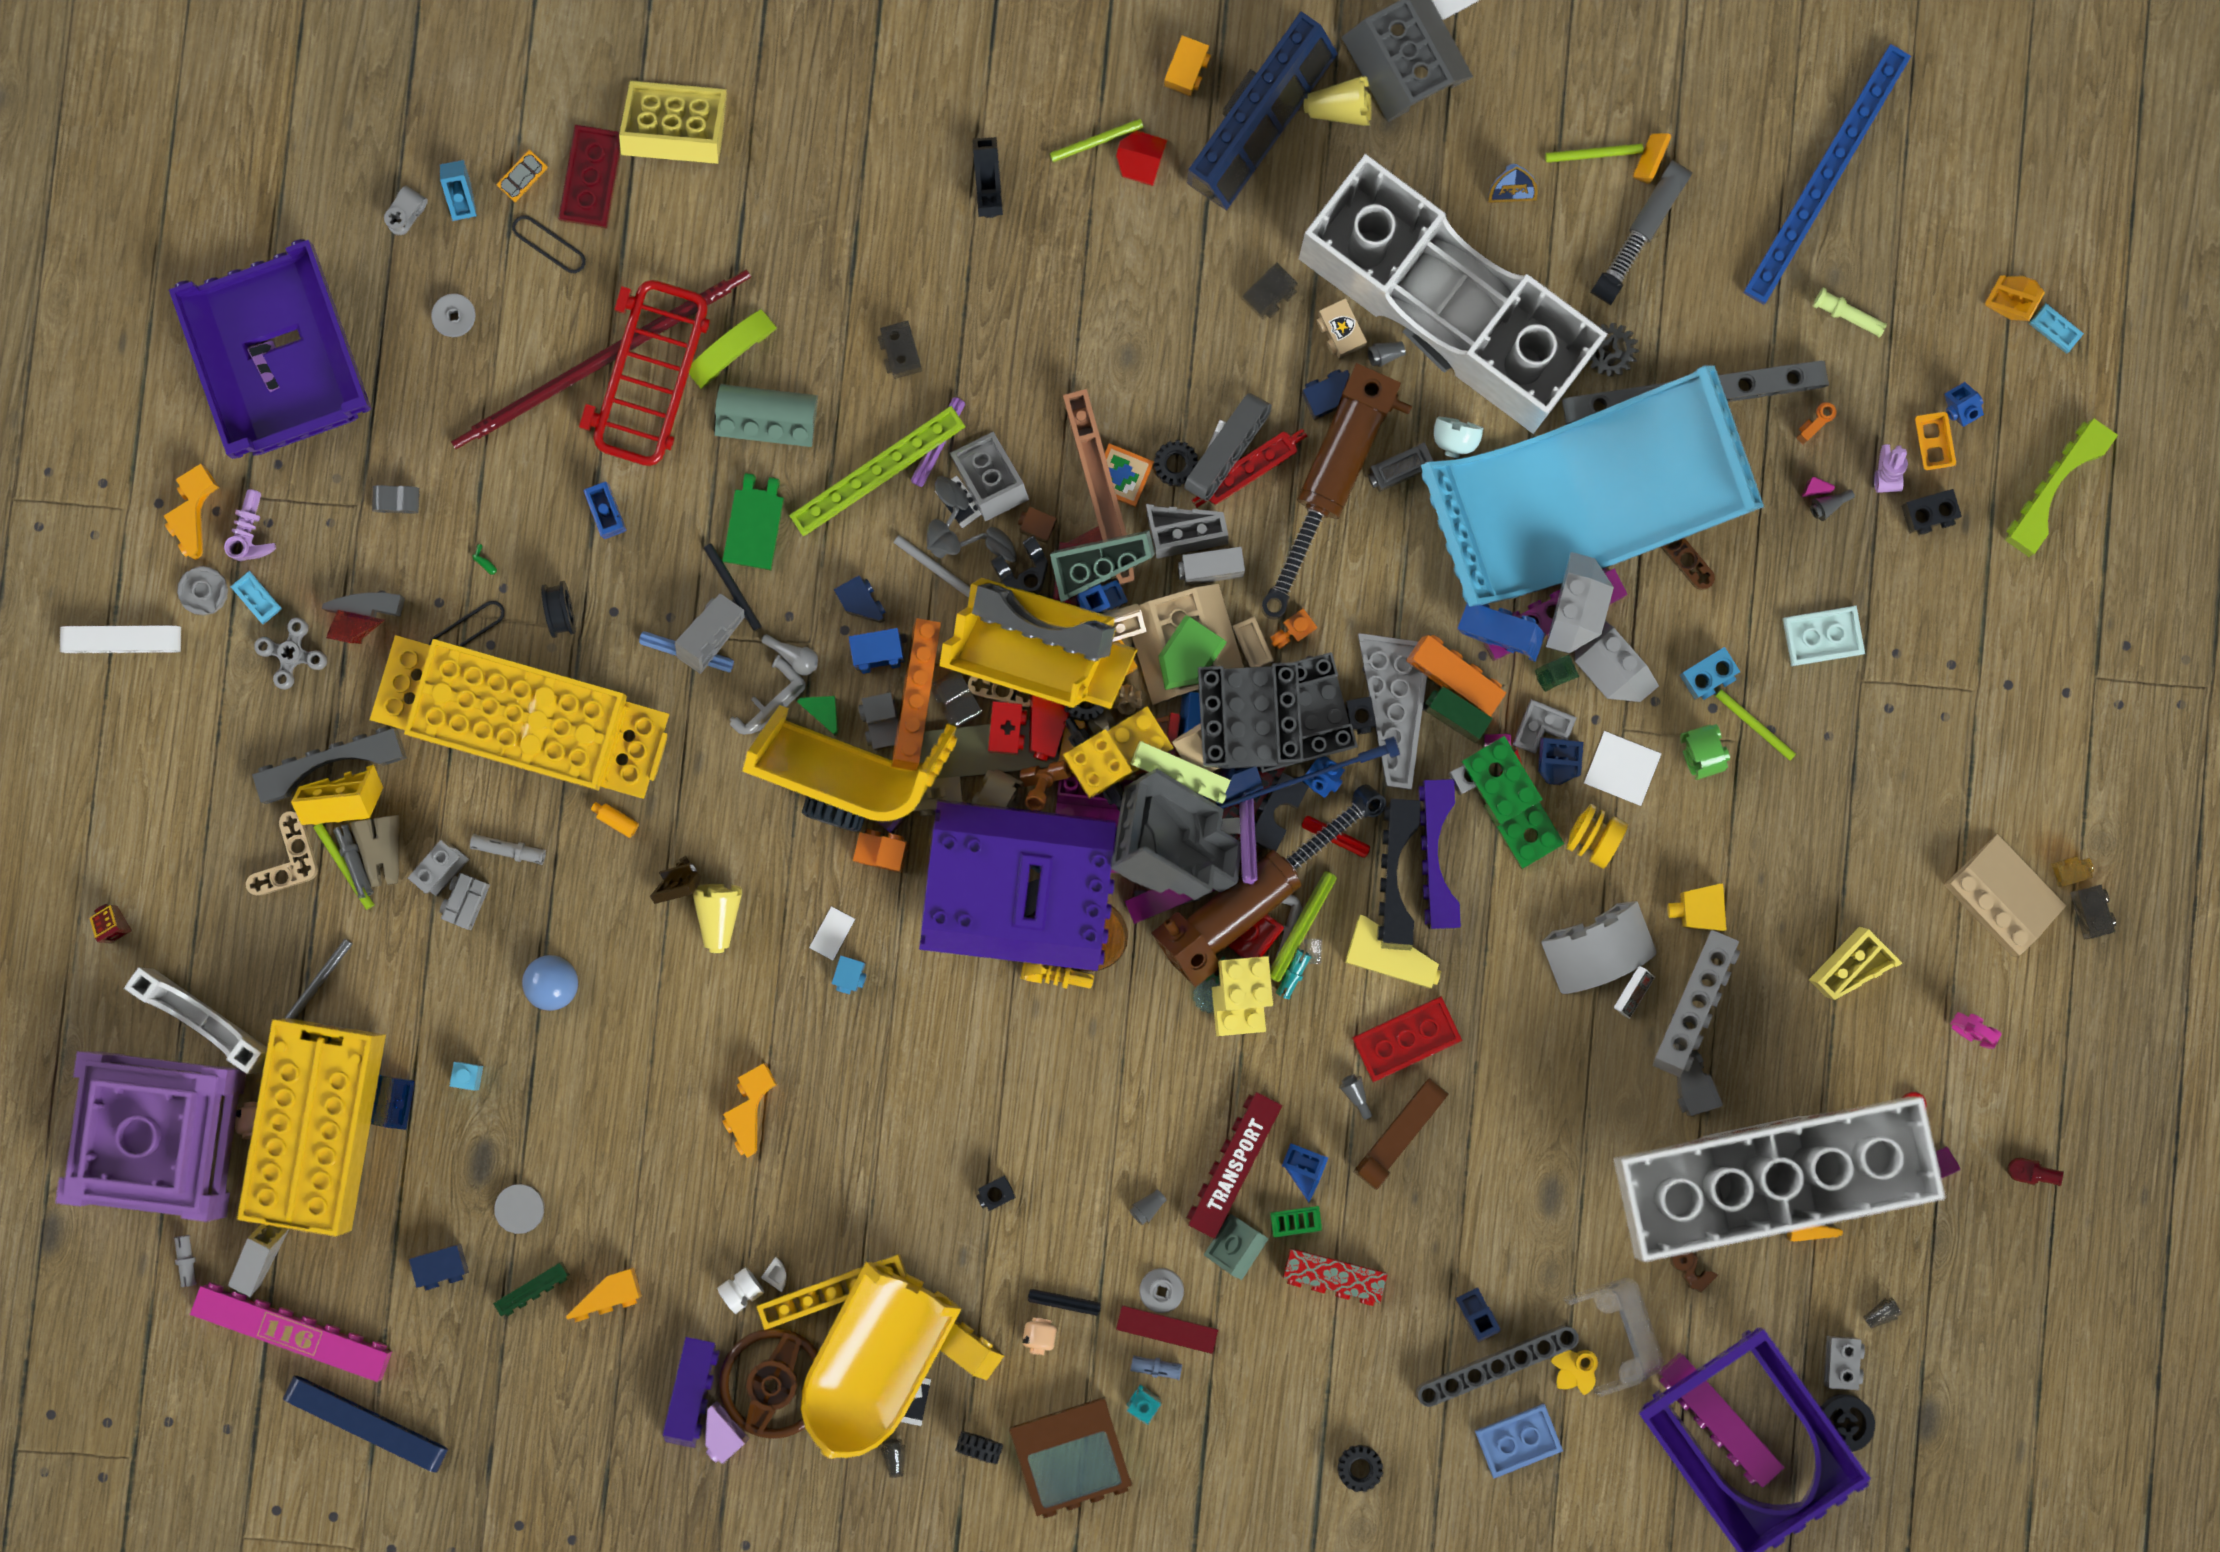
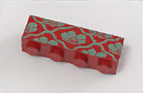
(1334, 1275)

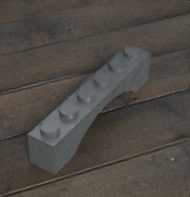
(1001, 606)
(281, 781)

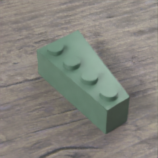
(1092, 563)

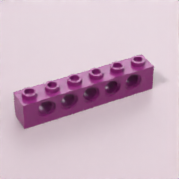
(1538, 611)

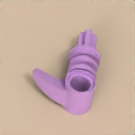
(1890, 469)
(243, 530)

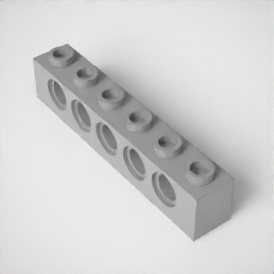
(1717, 947)

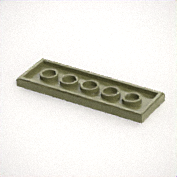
(972, 755)

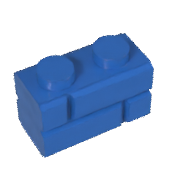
(605, 510)

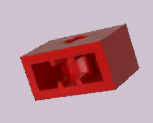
(1001, 714)

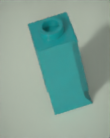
(1143, 1404)

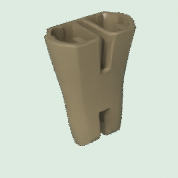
(378, 847)

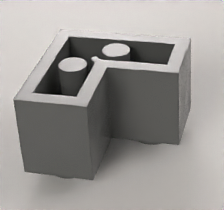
(882, 720)

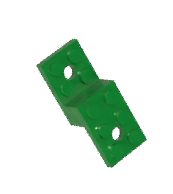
(1512, 802)

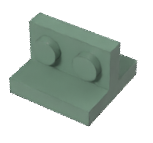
(1236, 1247)

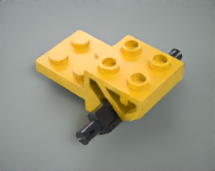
(1105, 759)

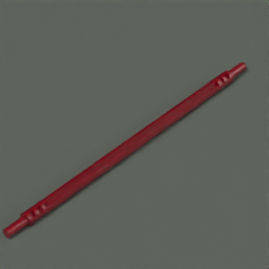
(593, 363)

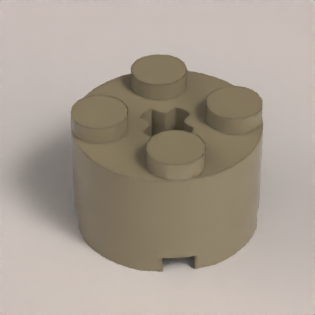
(999, 790)

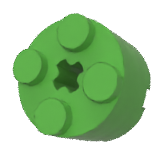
(1704, 751)

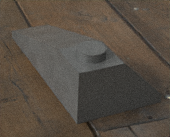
(1696, 1088)

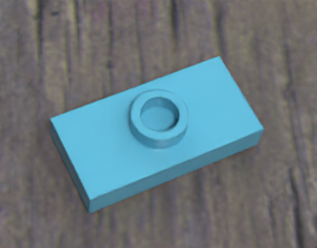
(2056, 328)
(256, 597)

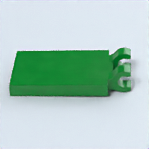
(754, 525)

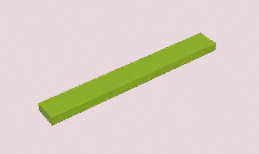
(877, 471)

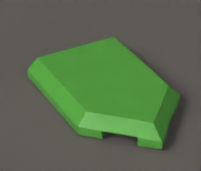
(1186, 650)

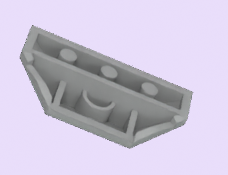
(1580, 605)
(1615, 667)

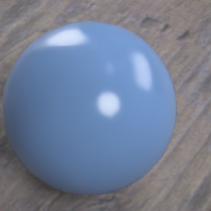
(550, 982)

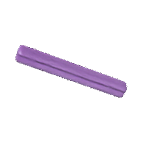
(929, 459)
(1248, 842)

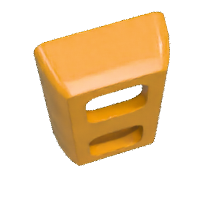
(1943, 441)

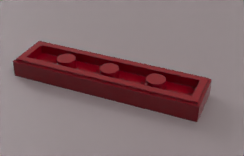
(1167, 1329)

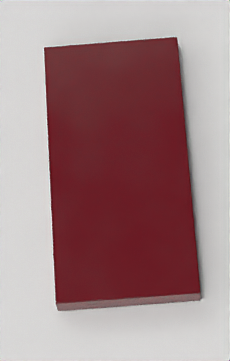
(590, 176)

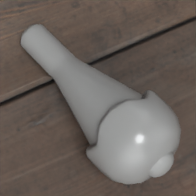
(801, 659)

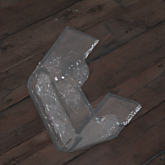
(1626, 1298)

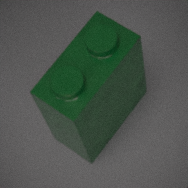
(1457, 714)

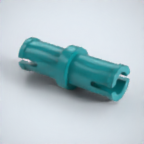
(1293, 974)

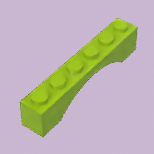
(2032, 527)

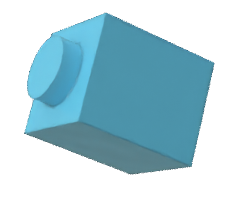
(466, 1076)

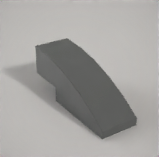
(367, 604)

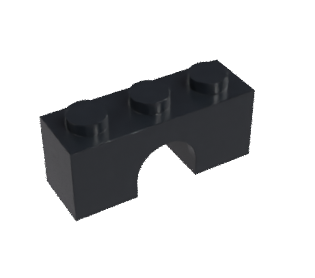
(1267, 832)

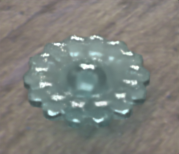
(1203, 996)

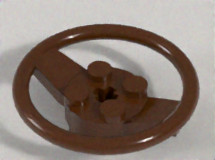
(778, 1367)

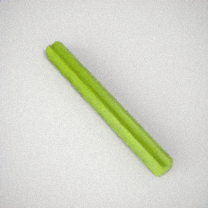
(1302, 926)

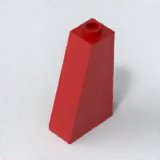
(1045, 727)

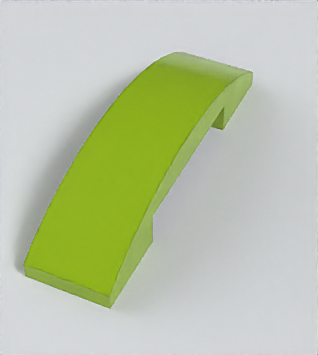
(730, 347)

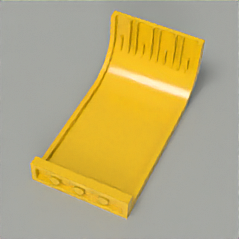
(842, 772)

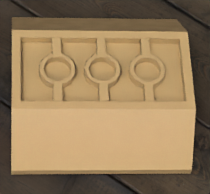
(1161, 620)

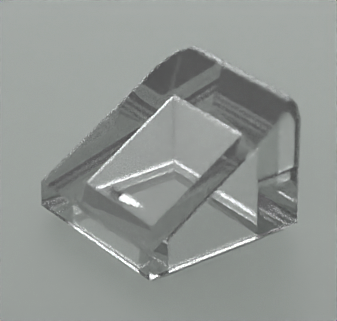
(1314, 947)

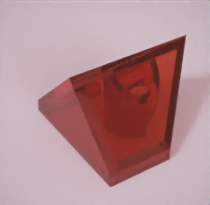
(352, 627)

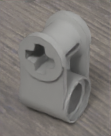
(407, 207)

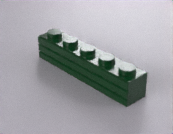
(531, 1289)

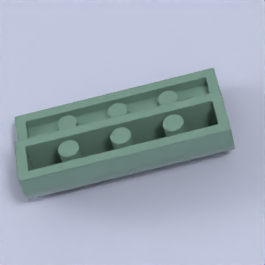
(765, 415)

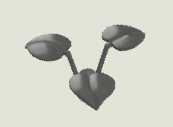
(944, 541)

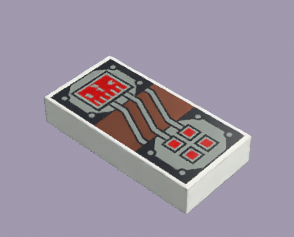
(1634, 992)

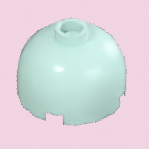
(1457, 436)

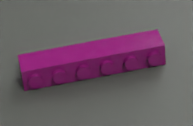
(1723, 1423)

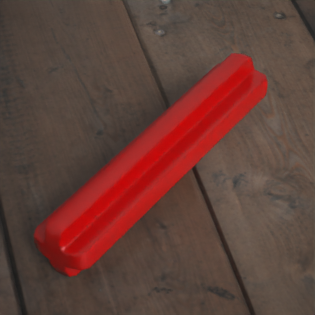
(1344, 840)

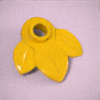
(1572, 1373)

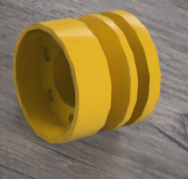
(1596, 836)

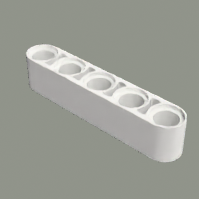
(120, 639)

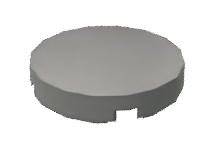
(202, 590)
(519, 1208)

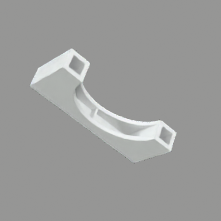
(163, 993)

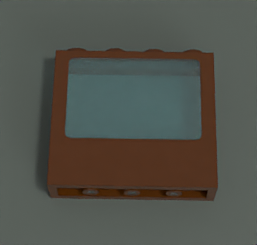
(1070, 1457)

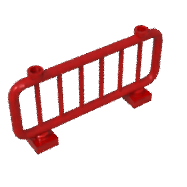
(600, 421)

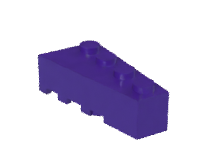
(689, 1392)

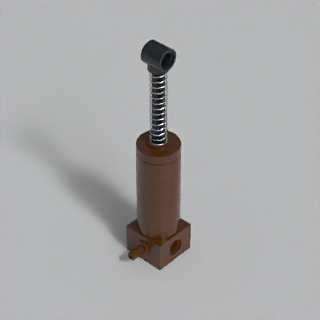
(1338, 465)
(1196, 941)

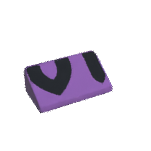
(257, 355)

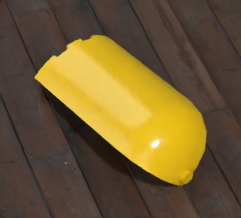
(873, 1361)

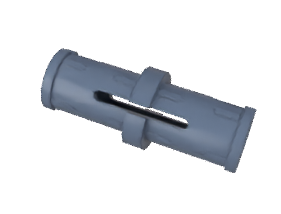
(1156, 1367)

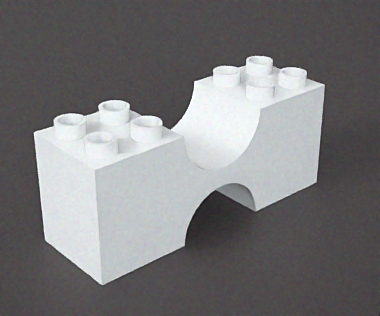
(1410, 265)

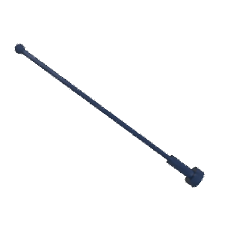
(1390, 747)

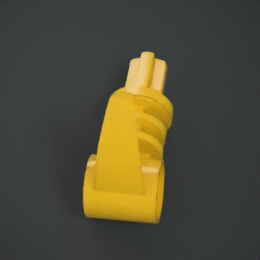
(1038, 972)

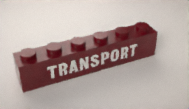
(1234, 1165)

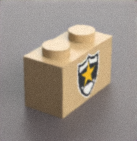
(1341, 329)

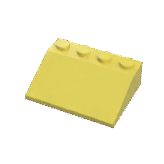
(673, 122)

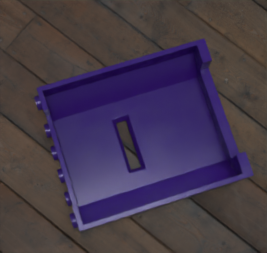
(314, 374)
(982, 882)

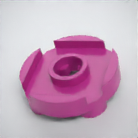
(1973, 1028)

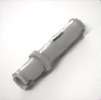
(508, 849)

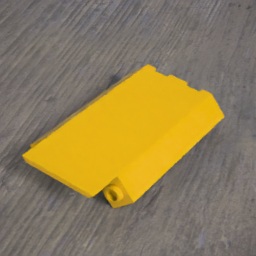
(1028, 663)

